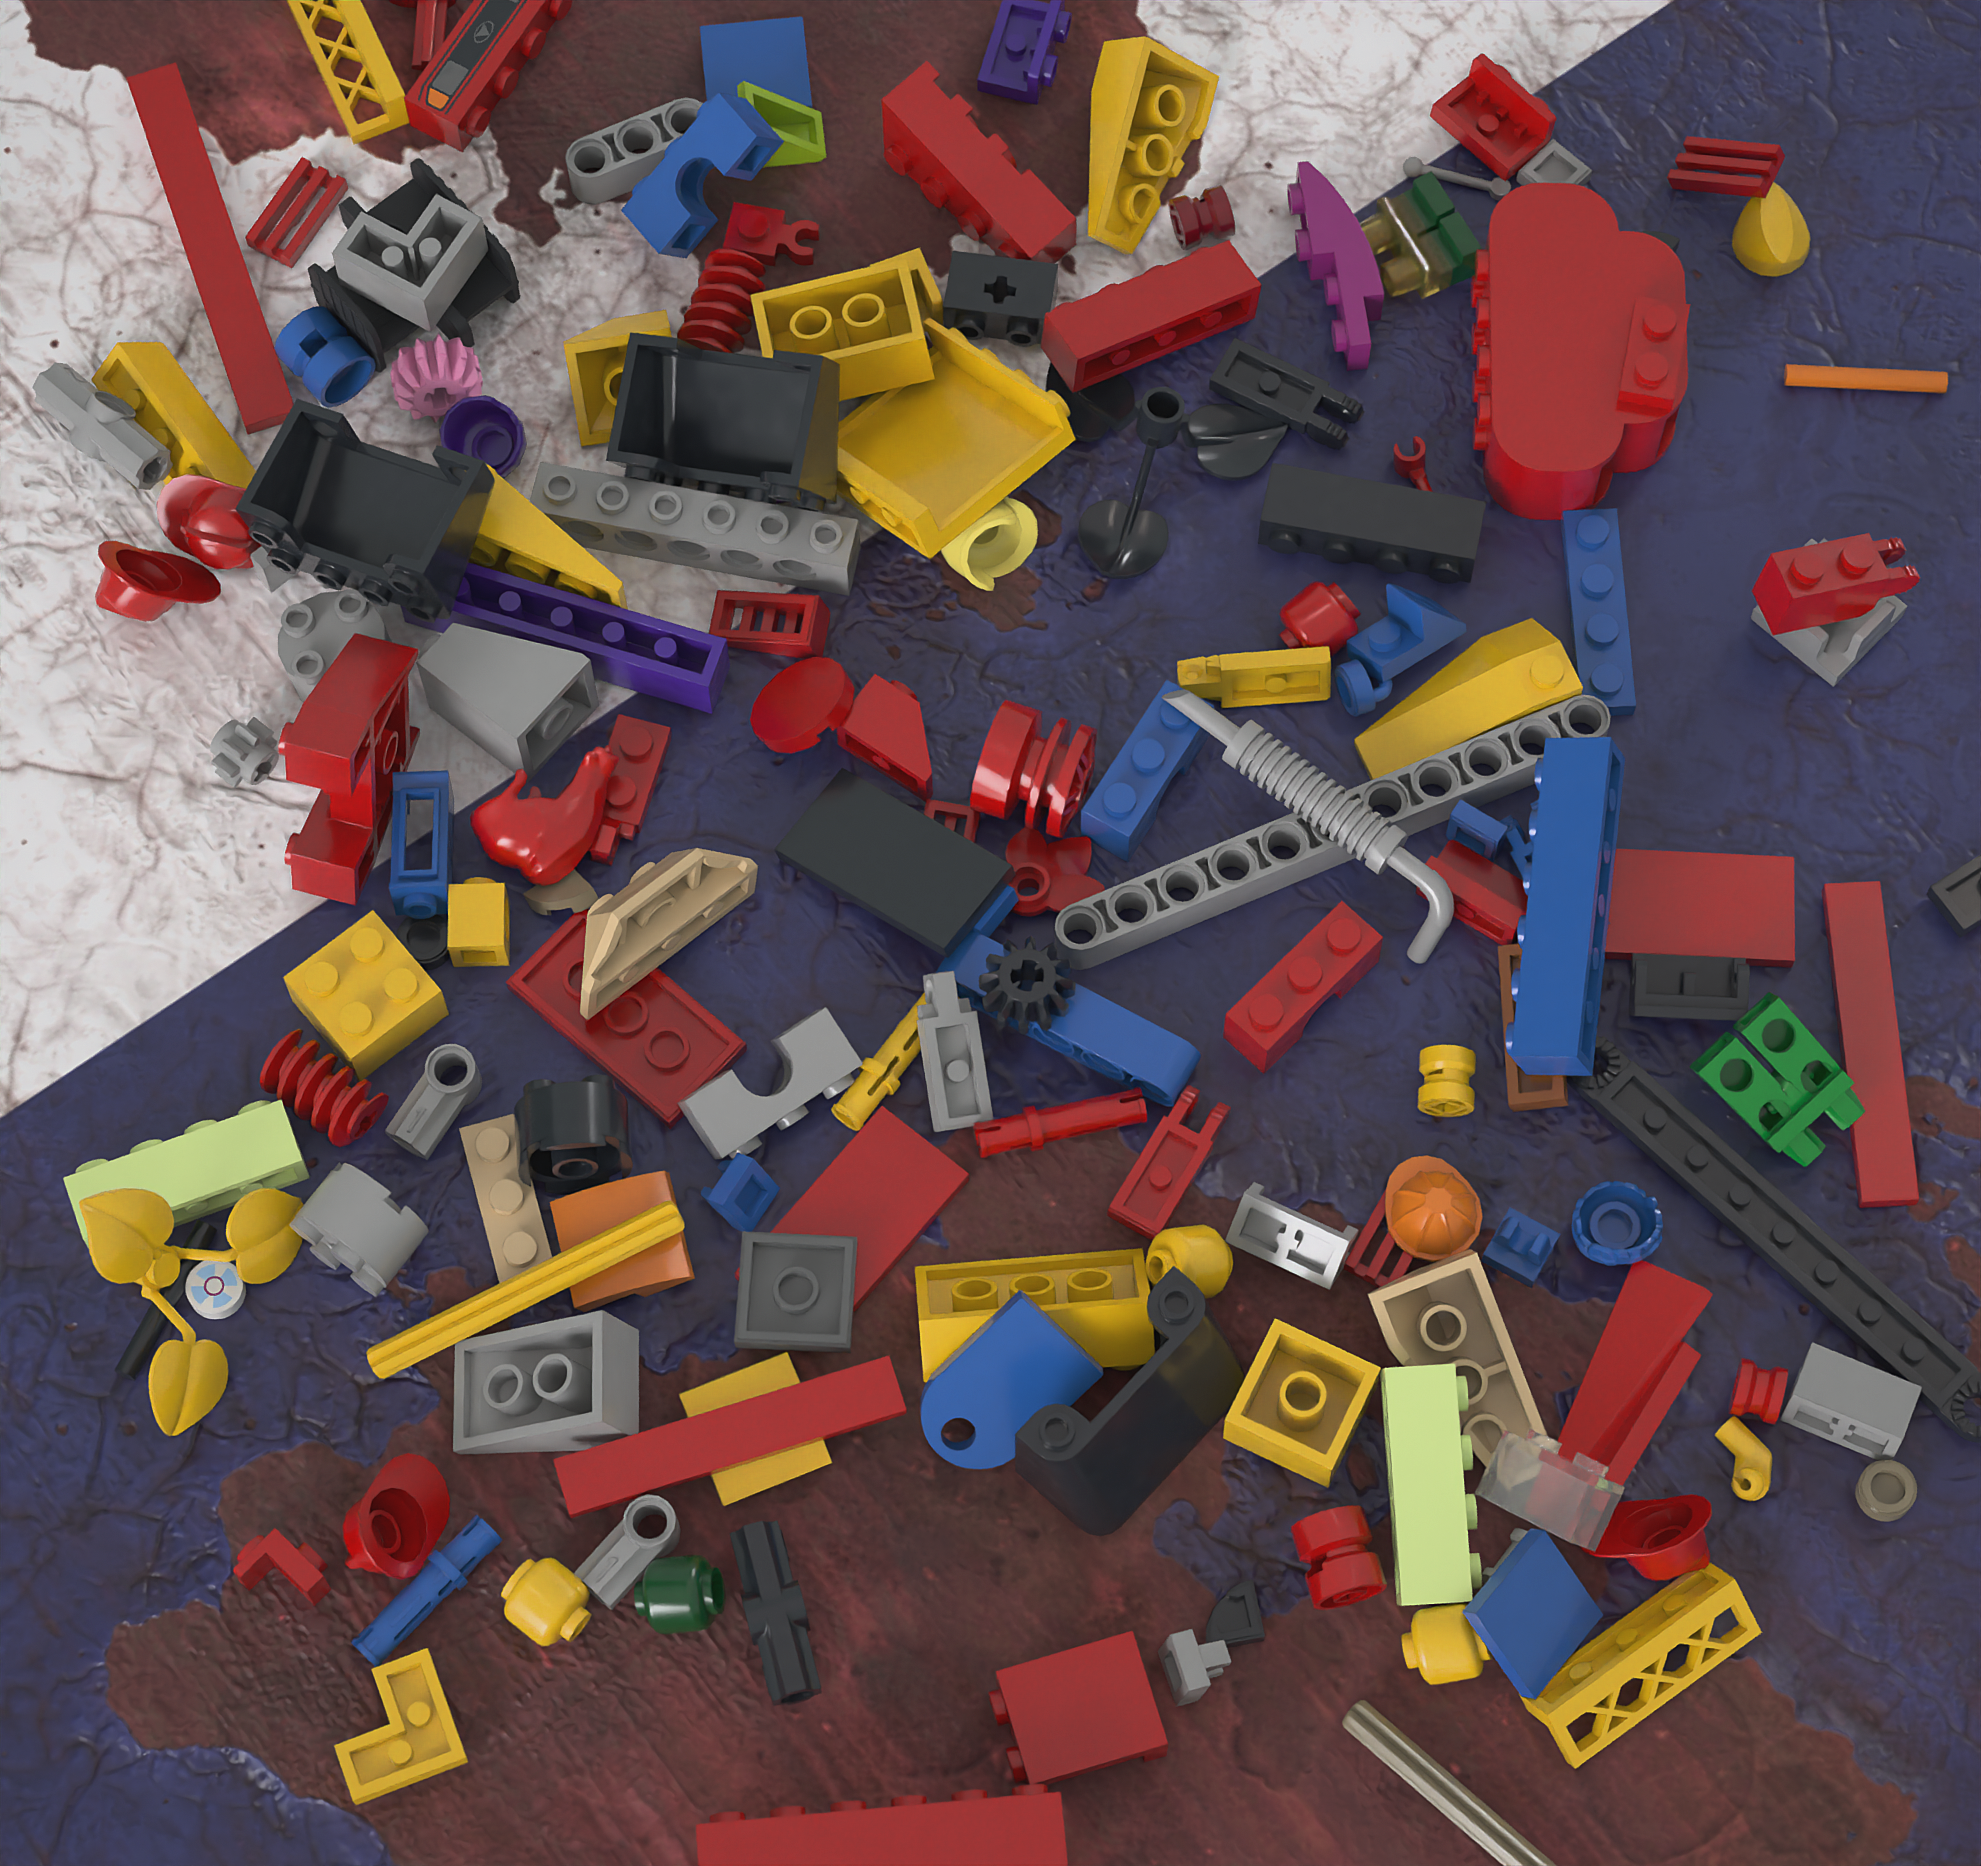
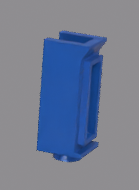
(422, 892)

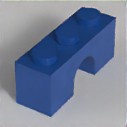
(670, 201)
(1132, 787)

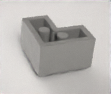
(416, 271)

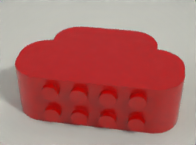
(1552, 349)

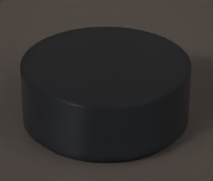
(425, 940)

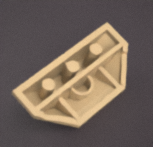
(657, 917)

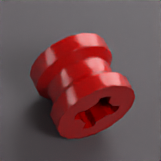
(1758, 1391)

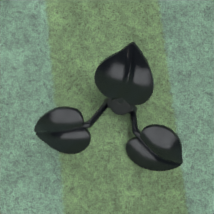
(1230, 445)

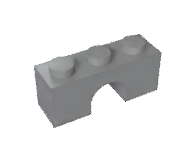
(814, 1062)

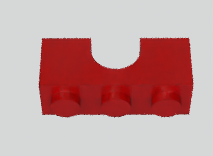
(1281, 1003)

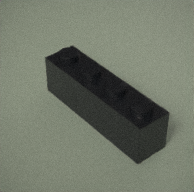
(1371, 523)

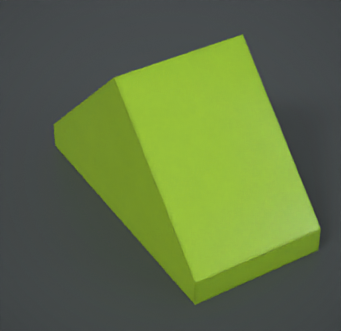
(794, 123)

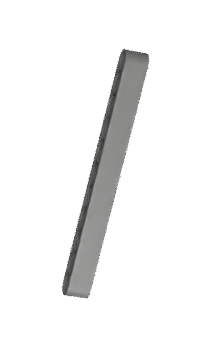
(1314, 851)

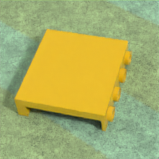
(948, 447)

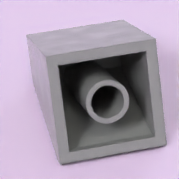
(507, 693)

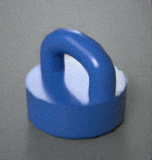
(1356, 689)

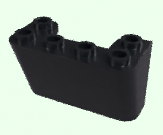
(729, 421)
(366, 513)

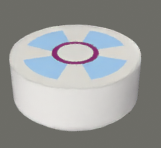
(215, 1289)

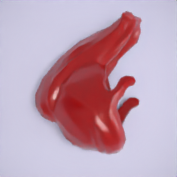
(546, 834)

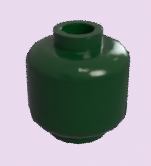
(680, 1594)

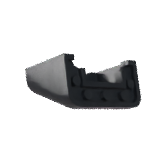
(1113, 1464)

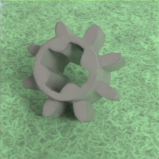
(244, 752)

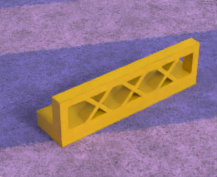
(366, 51)
(1639, 1649)

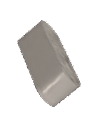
(612, 149)

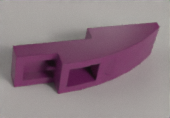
(1341, 257)

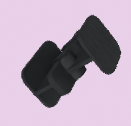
(382, 329)

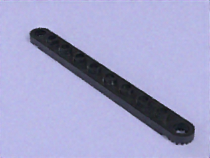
(1783, 1236)

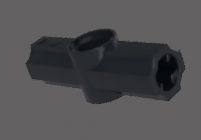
(775, 1613)

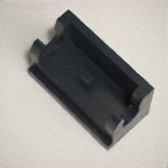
(1688, 986)

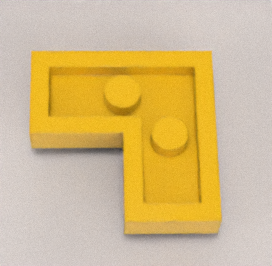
(417, 1740)

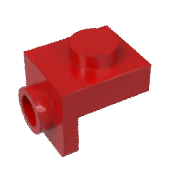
(300, 1565)

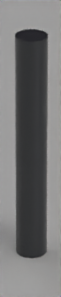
(155, 1319)

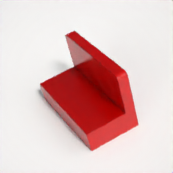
(1481, 891)

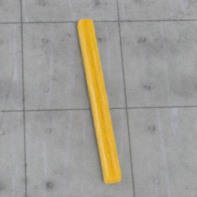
(525, 1289)

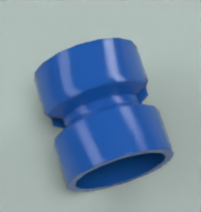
(324, 356)

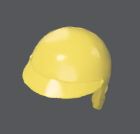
(994, 543)

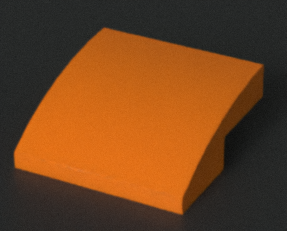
(605, 1206)

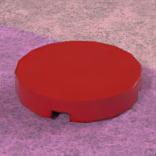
(802, 704)

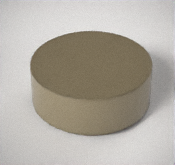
(1886, 1490)

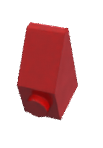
(889, 735)

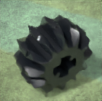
(1007, 977)

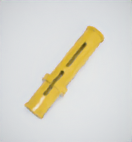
(881, 1073)

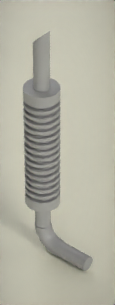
(1328, 808)

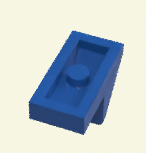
(1404, 637)

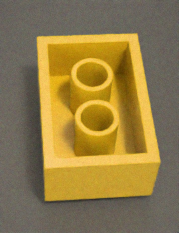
(856, 318)

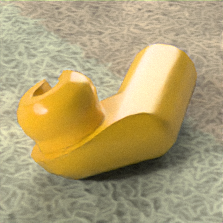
(1752, 1460)

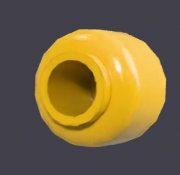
(1195, 1252)
(546, 1601)
(1444, 1645)

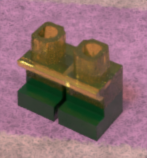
(1426, 238)

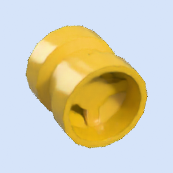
(1446, 1080)

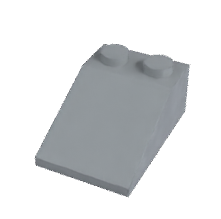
(547, 1386)

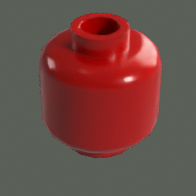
(1319, 618)

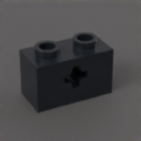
(983, 280)

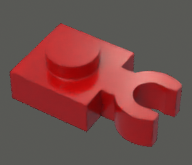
(764, 234)

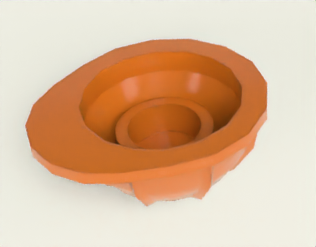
(1431, 1209)

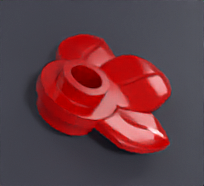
(1053, 869)

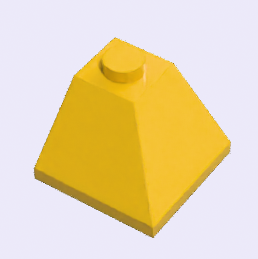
(596, 369)

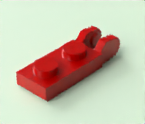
(1166, 1168)

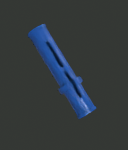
(433, 1583)

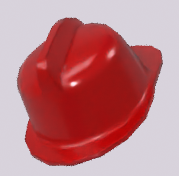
(204, 522)
(149, 582)
(397, 1518)
(1658, 1535)

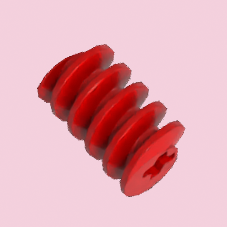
(723, 302)
(318, 1092)

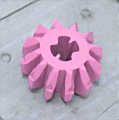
(435, 376)

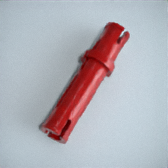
(1046, 1125)

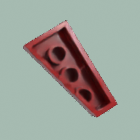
(970, 173)

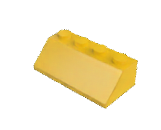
(1089, 1295)

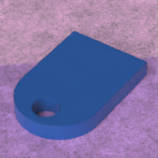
(1001, 1380)

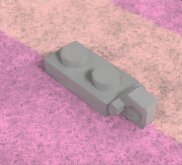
(952, 1056)

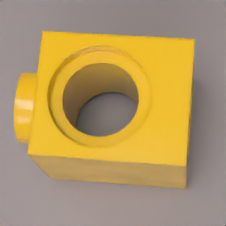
(478, 923)

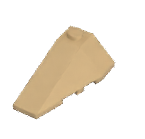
(1452, 1317)

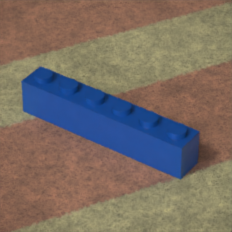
(1566, 907)

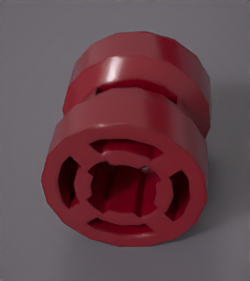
(1197, 218)

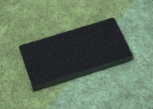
(895, 862)

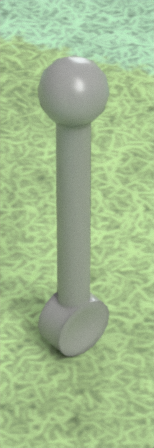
(1497, 187)

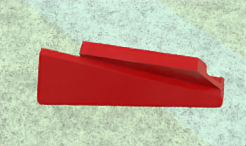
(1634, 1369)

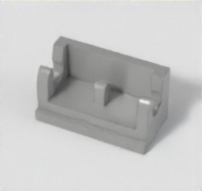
(1289, 1238)
(1851, 1403)

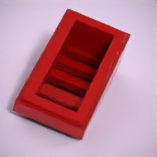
(789, 643)

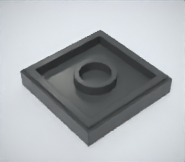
(796, 1292)

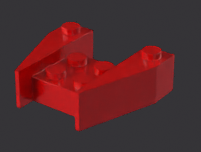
(348, 746)

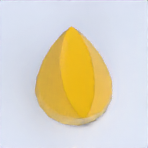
(1771, 234)

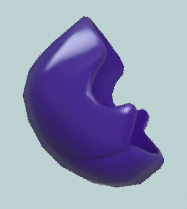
(485, 431)

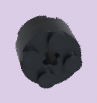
(572, 1134)

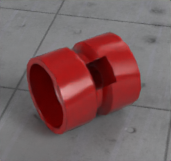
(1338, 1557)

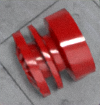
(1031, 768)

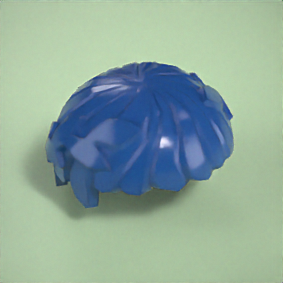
(1617, 1224)

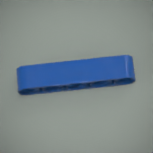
(1092, 1032)

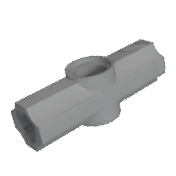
(102, 426)

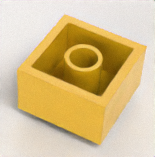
(366, 995)
(1301, 1402)

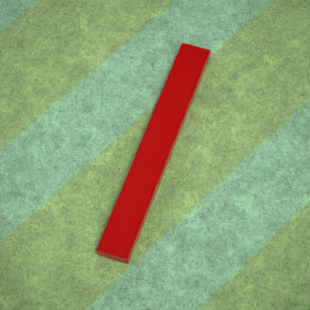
(211, 248)

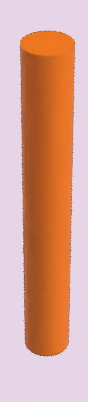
(1865, 378)

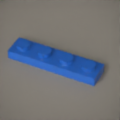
(1598, 607)

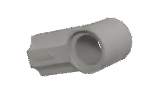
(432, 1105)
(625, 1555)

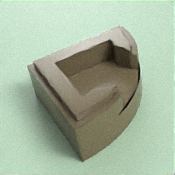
(569, 892)

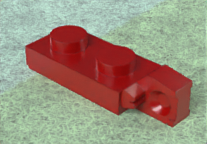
(632, 784)

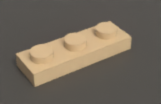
(505, 1202)

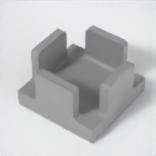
(1839, 645)

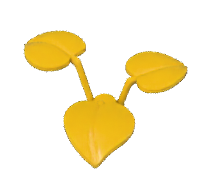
(128, 1246)

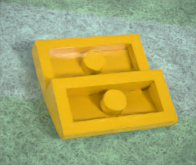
(741, 1385)

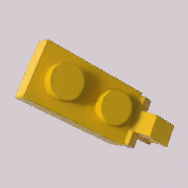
(1259, 677)

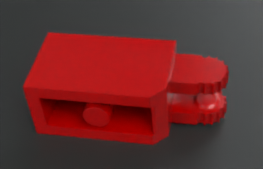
(1830, 581)

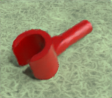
(1413, 466)

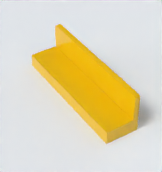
(173, 412)

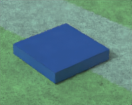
(760, 53)
(1532, 1613)

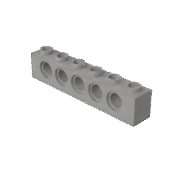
(700, 528)

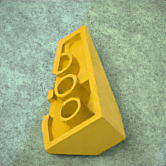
(1142, 121)
(1477, 692)

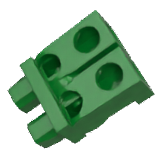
(1791, 1096)

